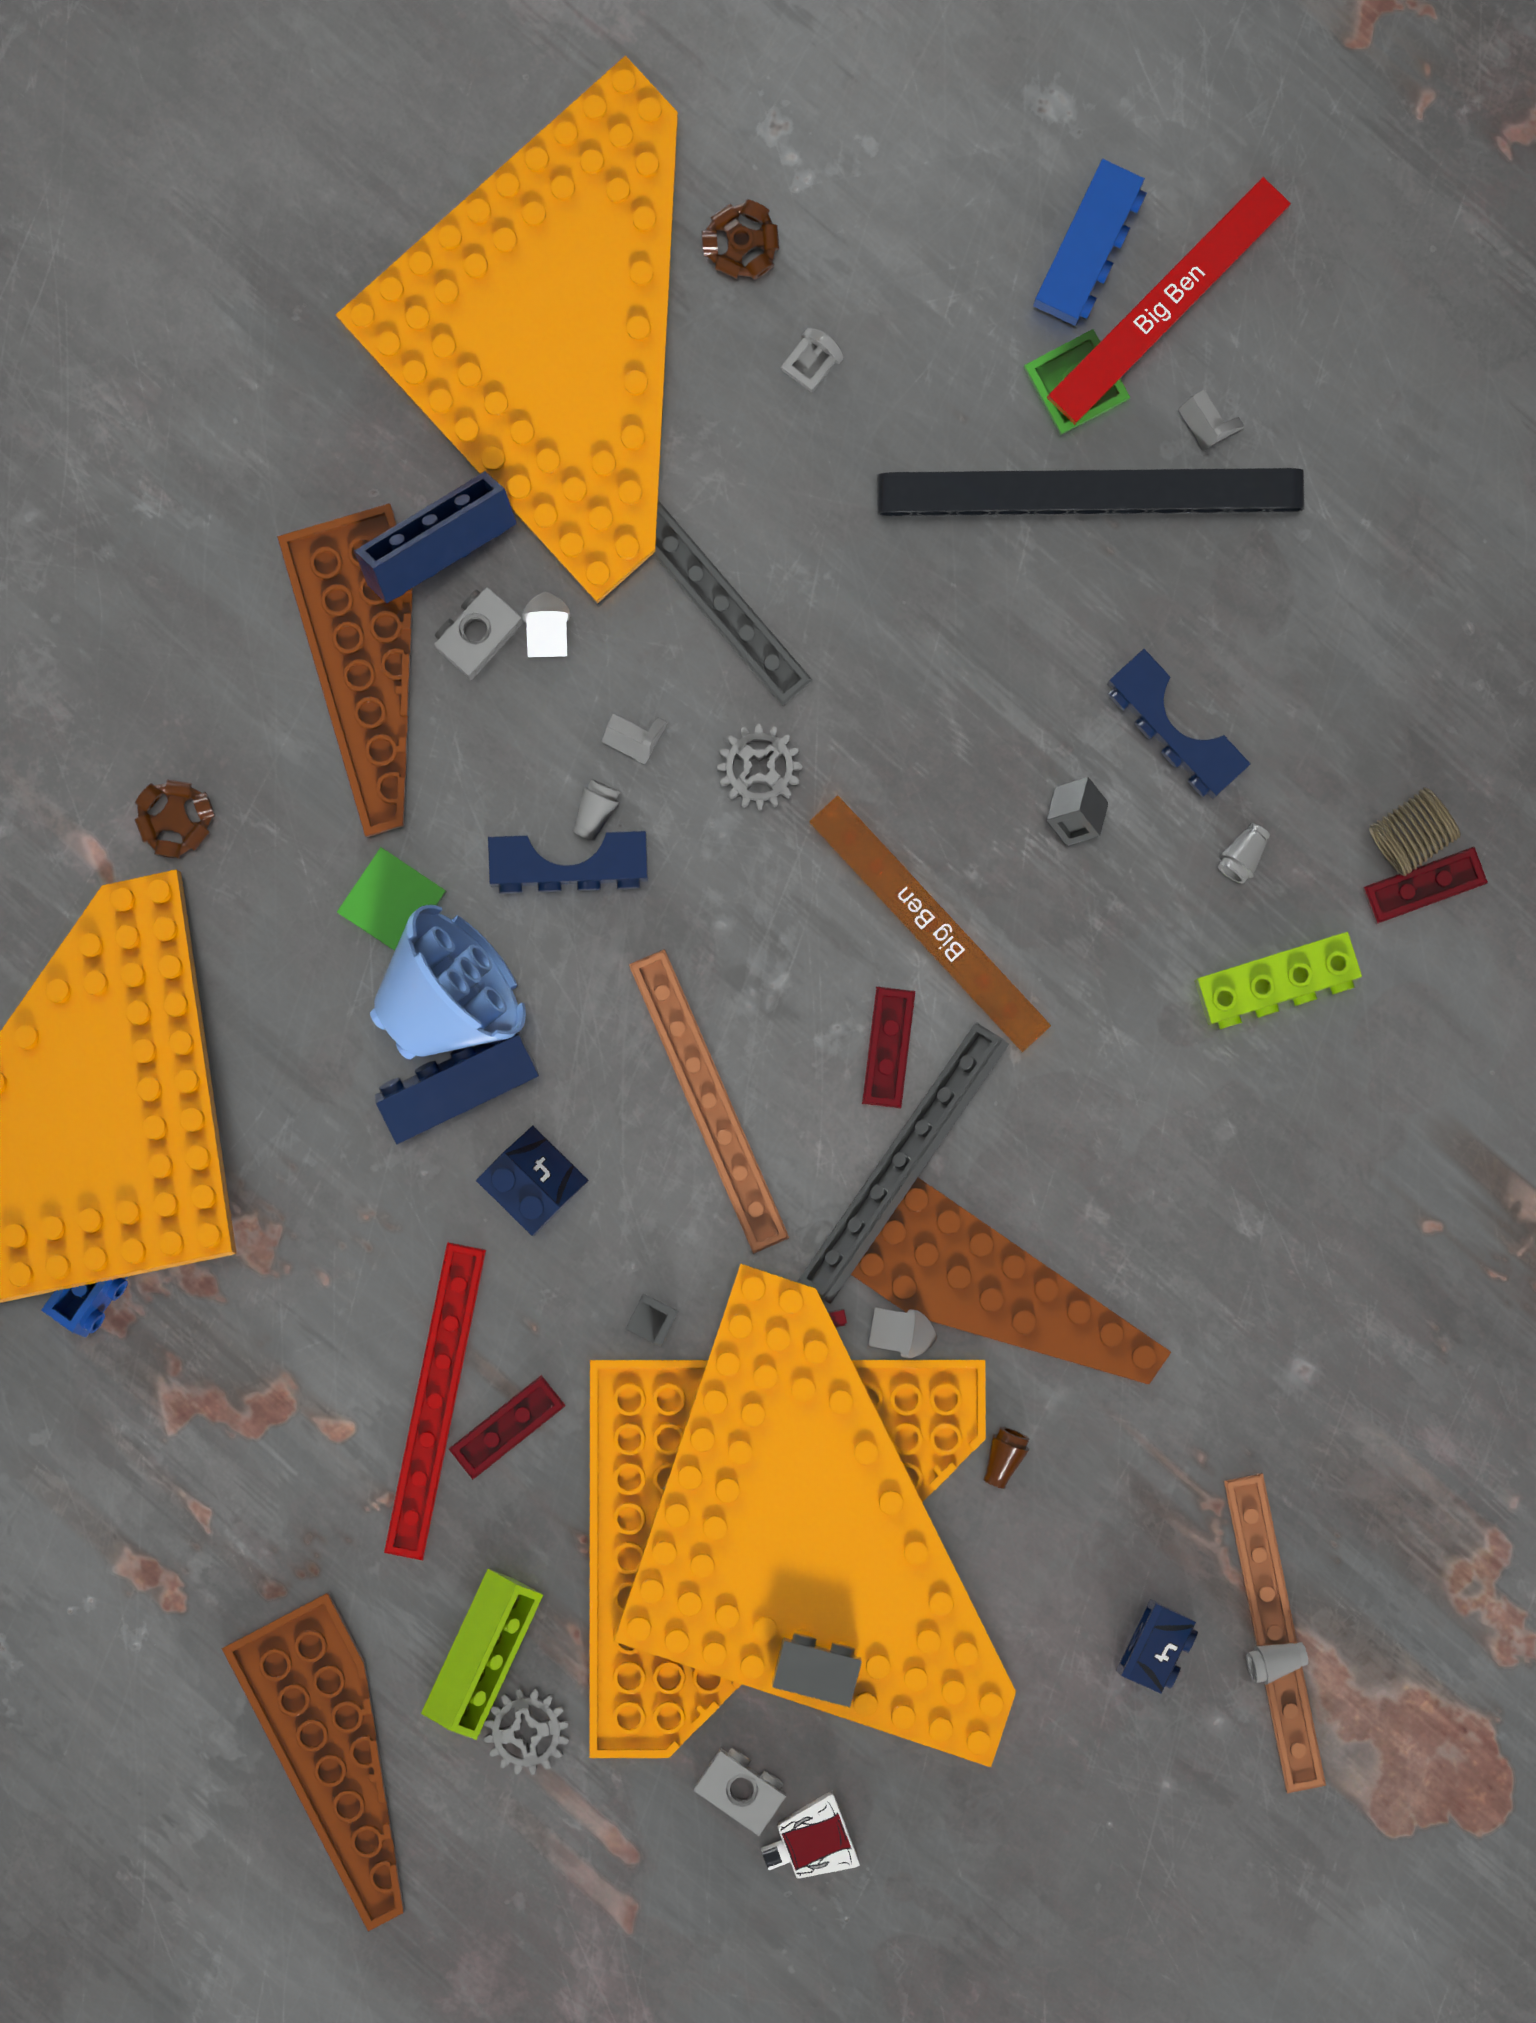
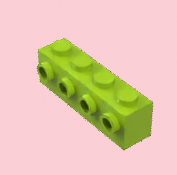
(1277, 979)
(482, 1654)

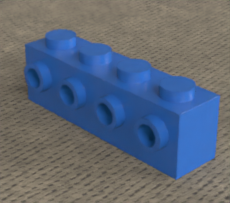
(1089, 242)
(83, 1307)

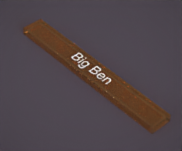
(929, 923)

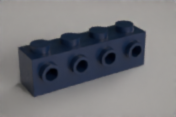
(435, 537)
(454, 1086)

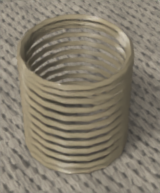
(1392, 847)

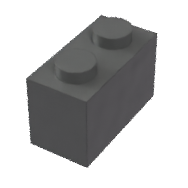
(817, 1670)

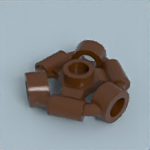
(742, 240)
(173, 817)

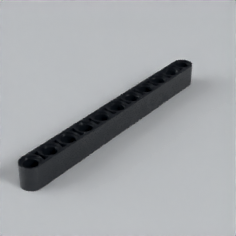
(1090, 492)

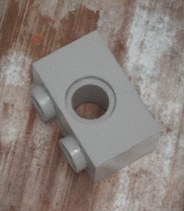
(472, 655)
(752, 1811)

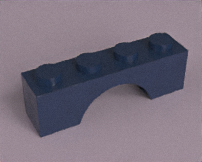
(1209, 762)
(618, 860)

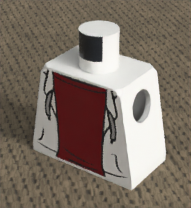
(813, 1840)

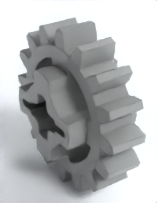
(746, 754)
(508, 1734)

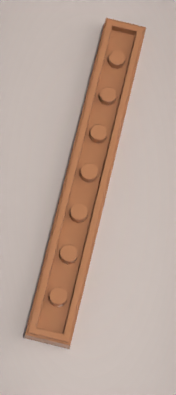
(709, 1101)
(1273, 1626)

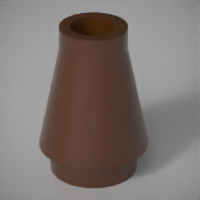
(1005, 1456)

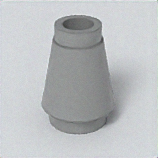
(595, 808)
(1243, 855)
(1275, 1661)

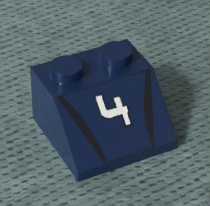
(532, 1180)
(1156, 1647)

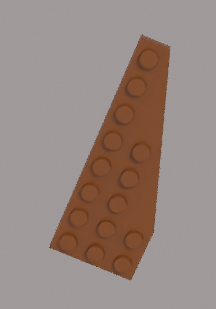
(359, 657)
(978, 1281)
(320, 1721)

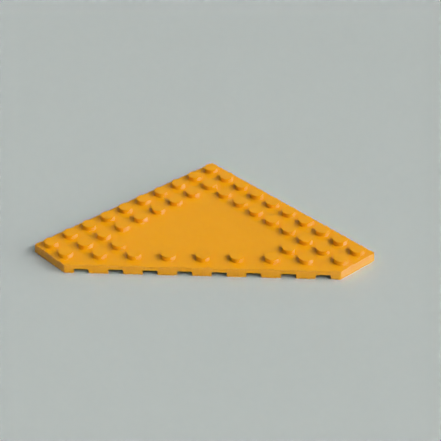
(543, 325)
(110, 1104)
(636, 1425)
(807, 1524)

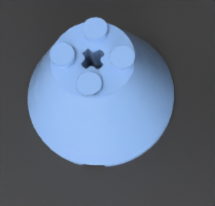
(445, 988)

